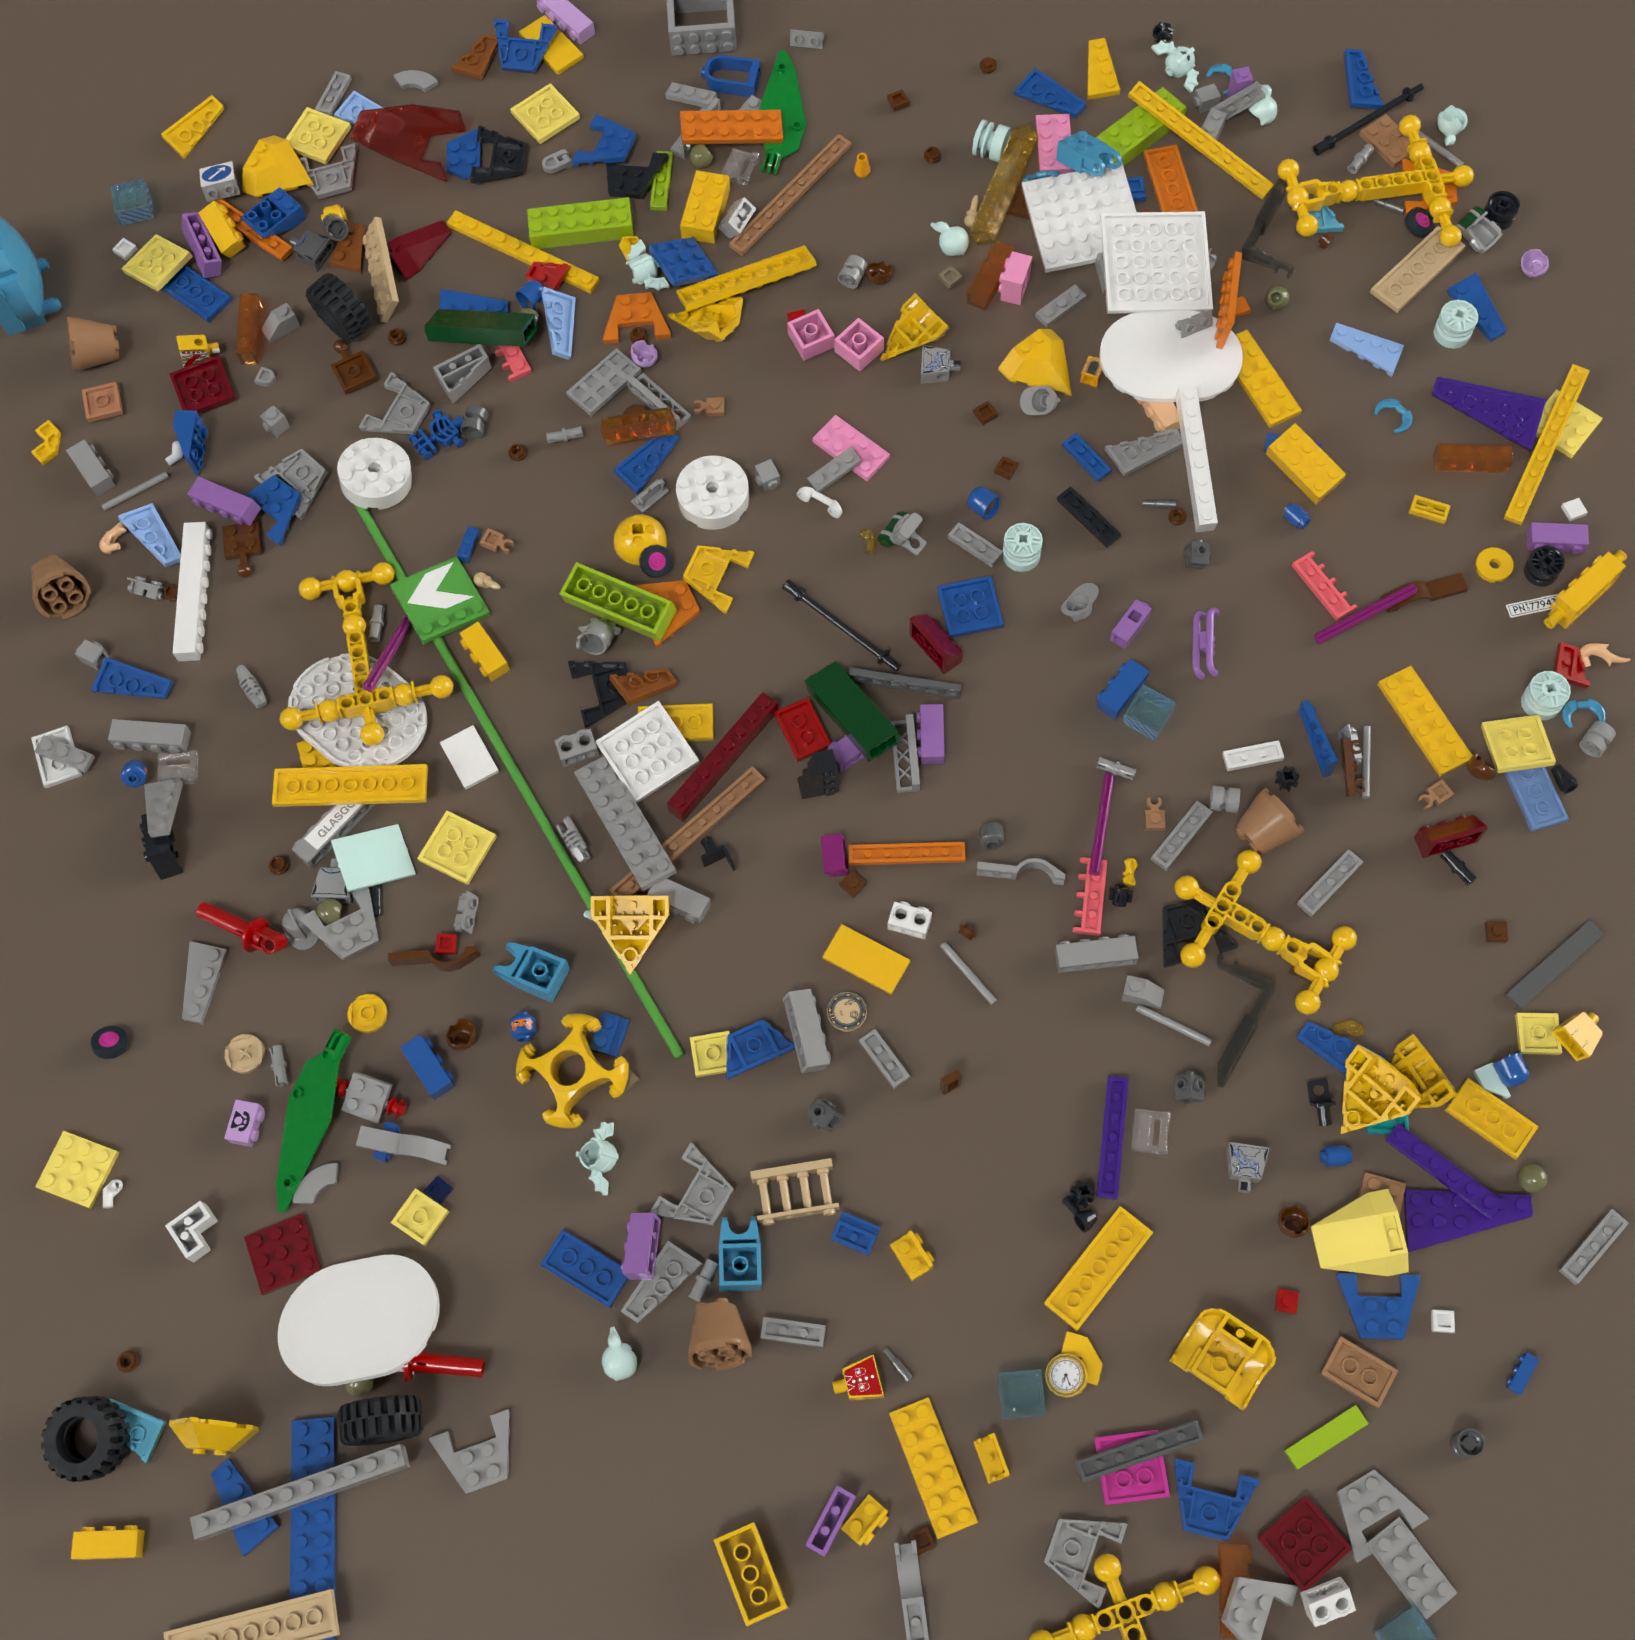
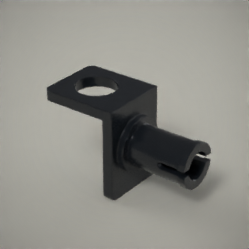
(714, 854)
(1322, 1103)

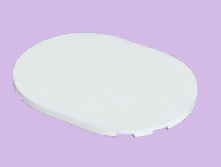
(1151, 360)
(341, 739)
(358, 1320)

